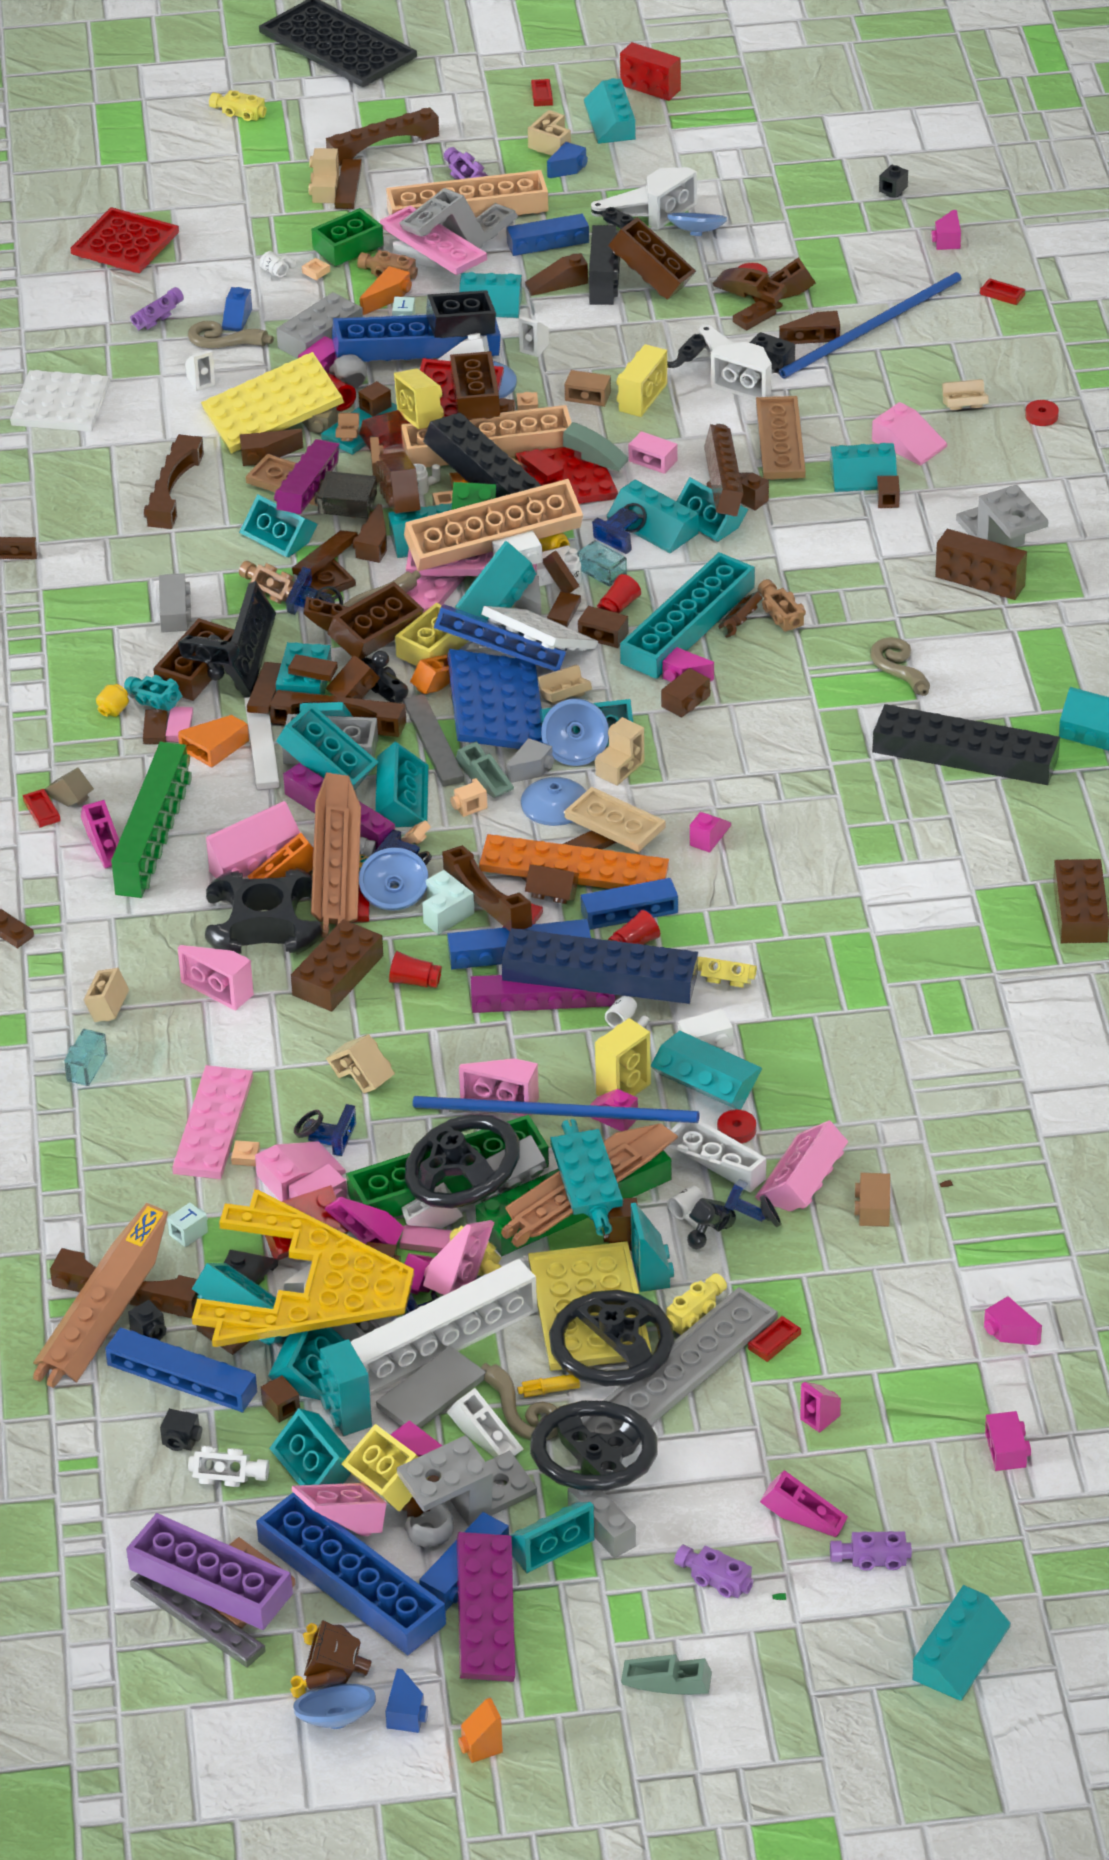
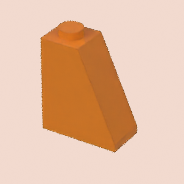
(214, 739)

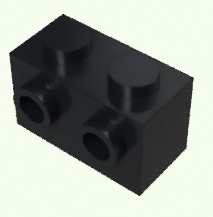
(778, 350)

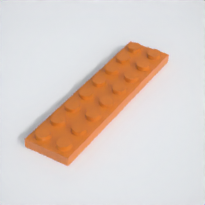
(595, 866)

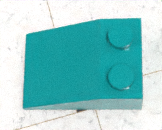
(649, 1253)

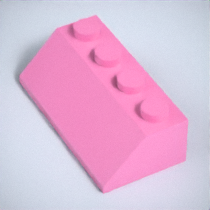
(251, 841)
(804, 1167)

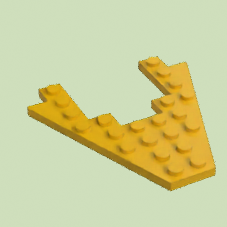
(343, 1285)

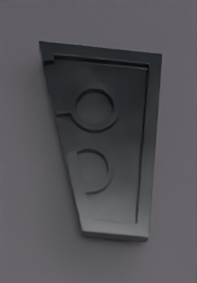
(251, 1265)

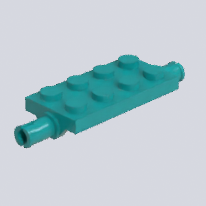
(587, 1174)

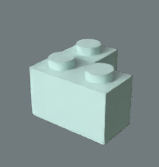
(446, 902)

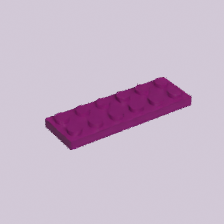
(485, 1607)

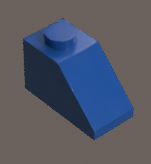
(566, 160)
(237, 309)
(405, 1705)

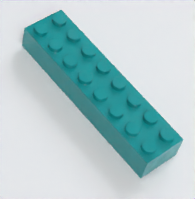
(687, 614)

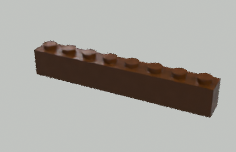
(723, 470)

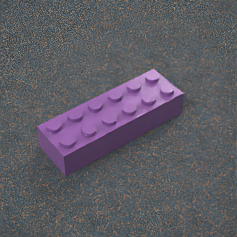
(209, 1571)

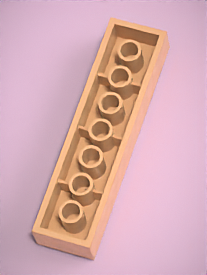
(518, 191)
(511, 432)
(472, 528)

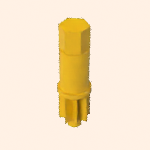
(548, 1385)

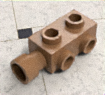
(384, 259)
(268, 579)
(781, 606)

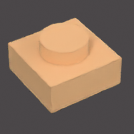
(315, 268)
(527, 400)
(416, 833)
(245, 1152)

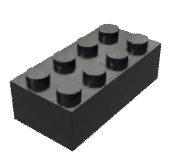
(603, 266)

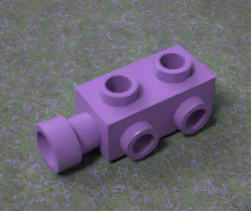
(463, 164)
(158, 309)
(873, 1550)
(716, 1569)

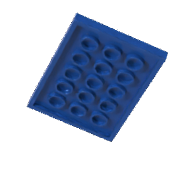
(494, 699)

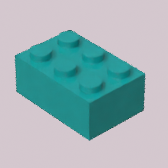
(302, 684)
(345, 1387)

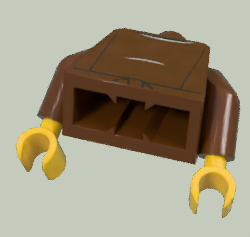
(330, 1658)

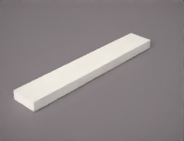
(262, 750)

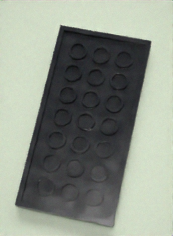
(338, 41)

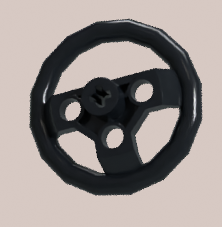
(454, 1154)
(614, 1329)
(596, 1449)

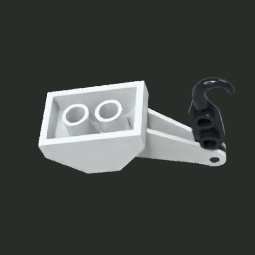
(666, 192)
(735, 367)

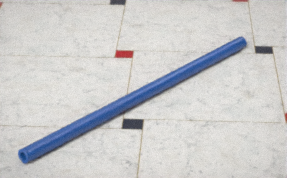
(869, 325)
(556, 1109)

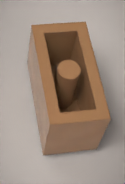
(587, 388)
(874, 1199)

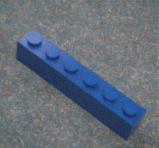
(497, 637)
(487, 946)
(181, 1369)

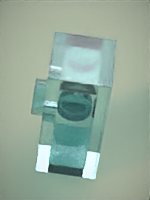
(602, 562)
(85, 1057)

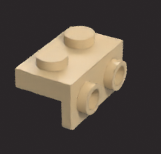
(964, 393)
(563, 684)

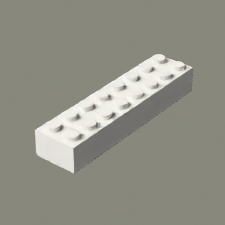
(451, 1320)

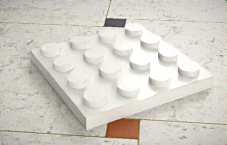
(60, 400)
(539, 628)

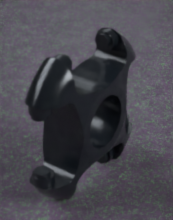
(253, 926)

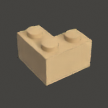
(548, 133)
(324, 175)
(624, 752)
(363, 1061)

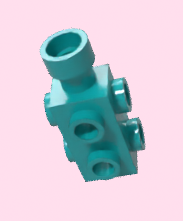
(154, 691)

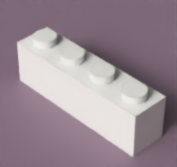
(720, 1153)

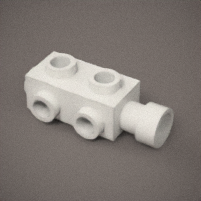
(223, 1466)

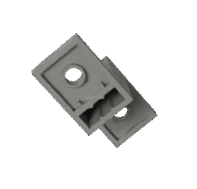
(457, 216)
(1003, 517)
(466, 1480)

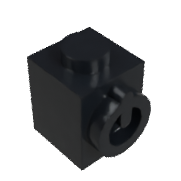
(893, 181)
(147, 1320)
(180, 1430)

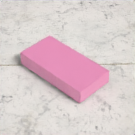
(179, 719)
(424, 1239)

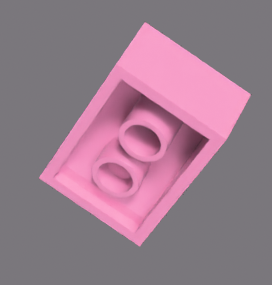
(909, 432)
(217, 974)
(500, 1080)
(291, 1162)
(459, 1259)
(347, 1504)

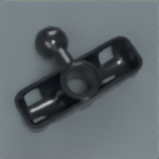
(210, 651)
(388, 684)
(711, 1214)

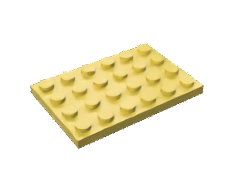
(272, 401)
(572, 1274)

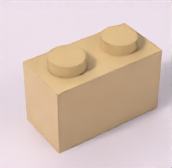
(106, 994)

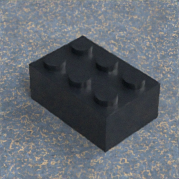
(460, 314)

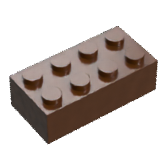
(652, 258)
(475, 385)
(398, 482)
(981, 564)
(374, 621)
(187, 673)
(1081, 901)
(337, 965)

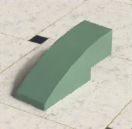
(593, 447)
(484, 769)
(667, 1675)

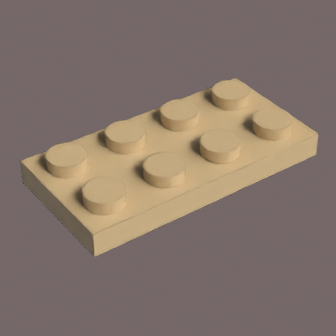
(615, 819)

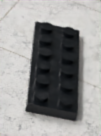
(252, 637)

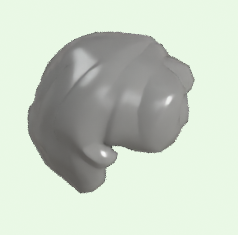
(349, 369)
(430, 1527)

